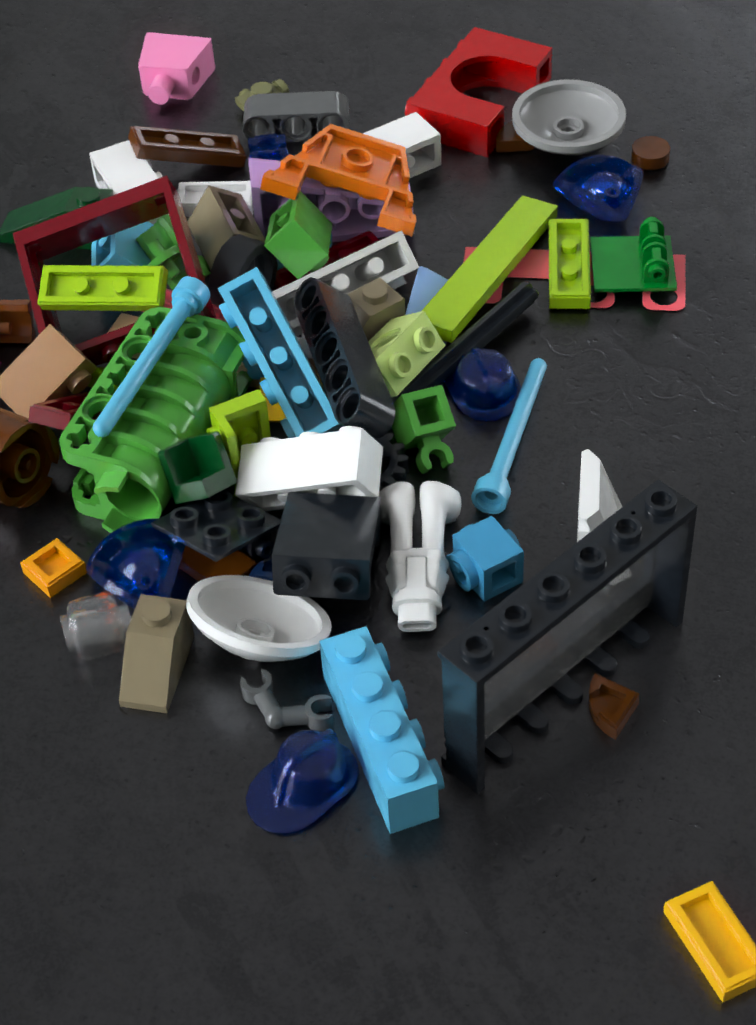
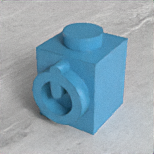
(486, 558)

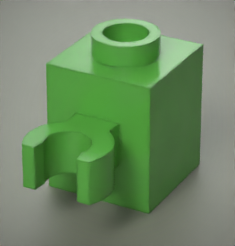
(422, 422)

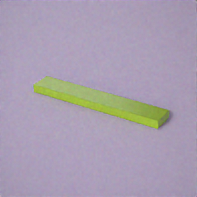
(488, 266)

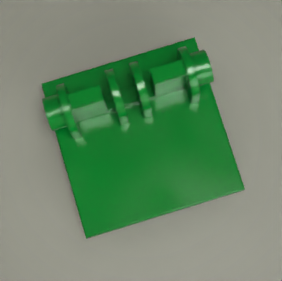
(634, 261)

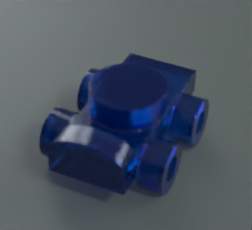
(268, 147)

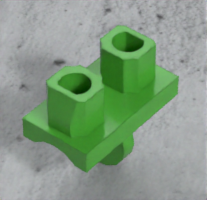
(163, 250)

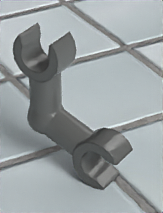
(278, 716)

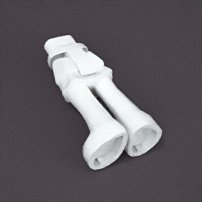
(418, 574)

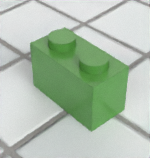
(299, 236)

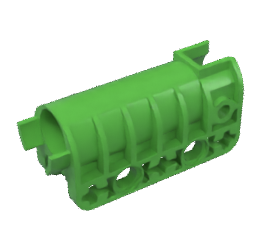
(169, 406)

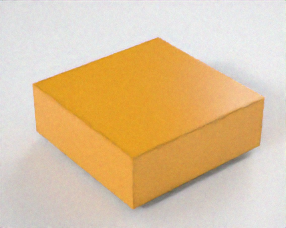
(53, 567)

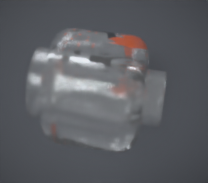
(95, 625)

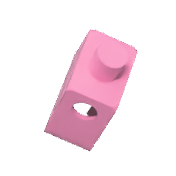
(174, 66)

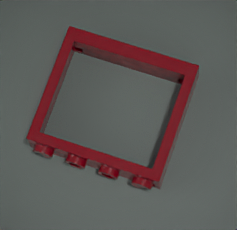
(92, 224)

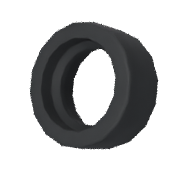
(238, 257)

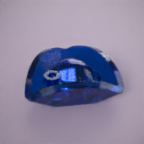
(601, 186)
(137, 562)

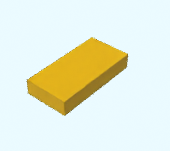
(715, 939)

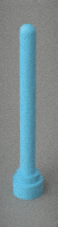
(187, 299)
(493, 489)

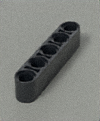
(344, 358)

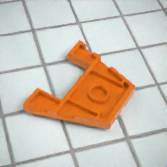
(353, 163)

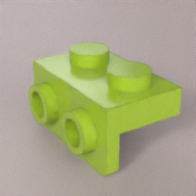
(240, 423)

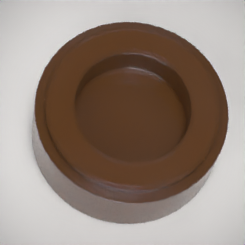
(650, 152)

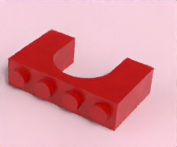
(478, 61)

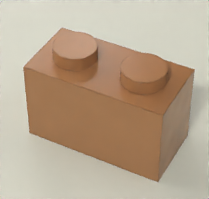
(45, 372)

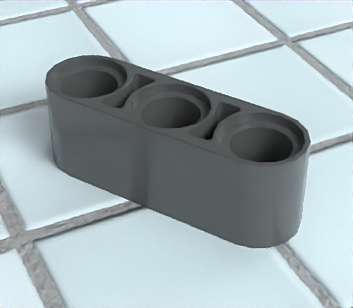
(294, 114)

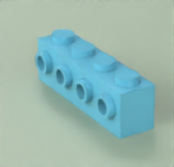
(278, 353)
(380, 730)

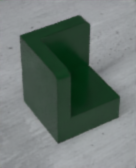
(197, 467)

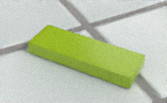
(569, 264)
(102, 287)

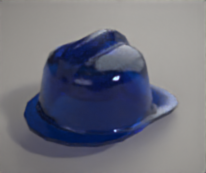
(484, 385)
(301, 782)

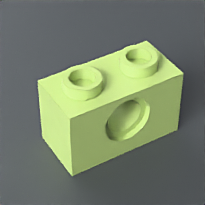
(405, 349)

